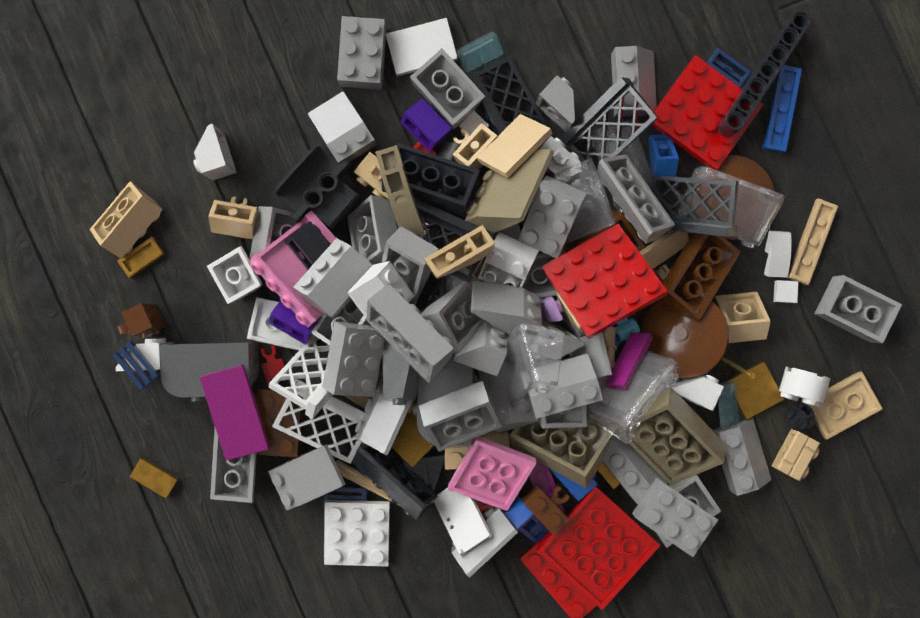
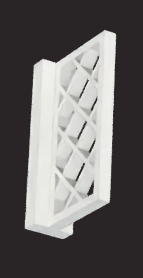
(320, 395)
(334, 405)

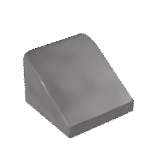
(447, 150)

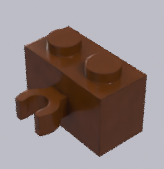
(142, 321)
(546, 507)

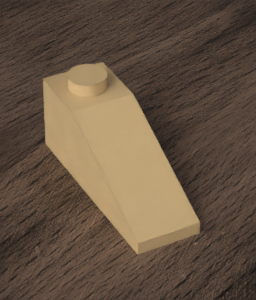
(461, 252)

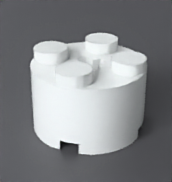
(804, 385)

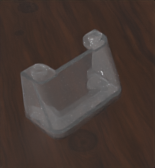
(754, 207)
(531, 363)
(623, 409)

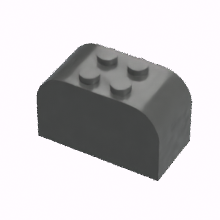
(185, 363)
(450, 379)

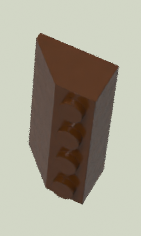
(698, 274)

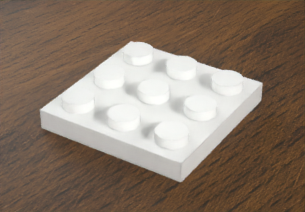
(356, 533)

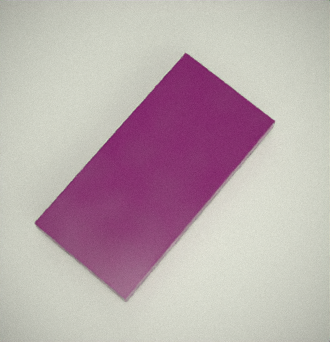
(234, 412)

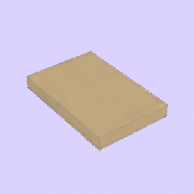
(514, 145)
(845, 405)

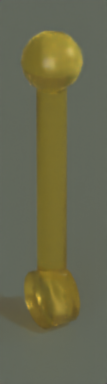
(750, 374)

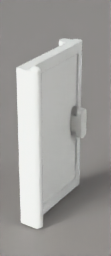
(466, 521)

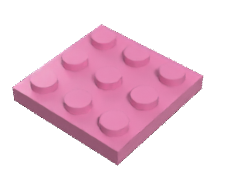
(492, 473)

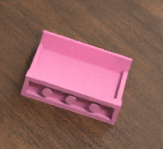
(284, 269)

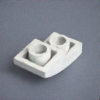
(779, 254)

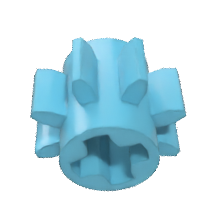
(625, 328)

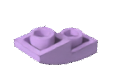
(551, 309)

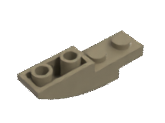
(399, 190)

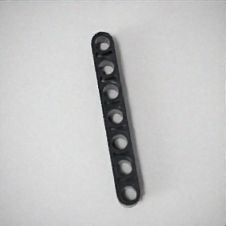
(770, 67)

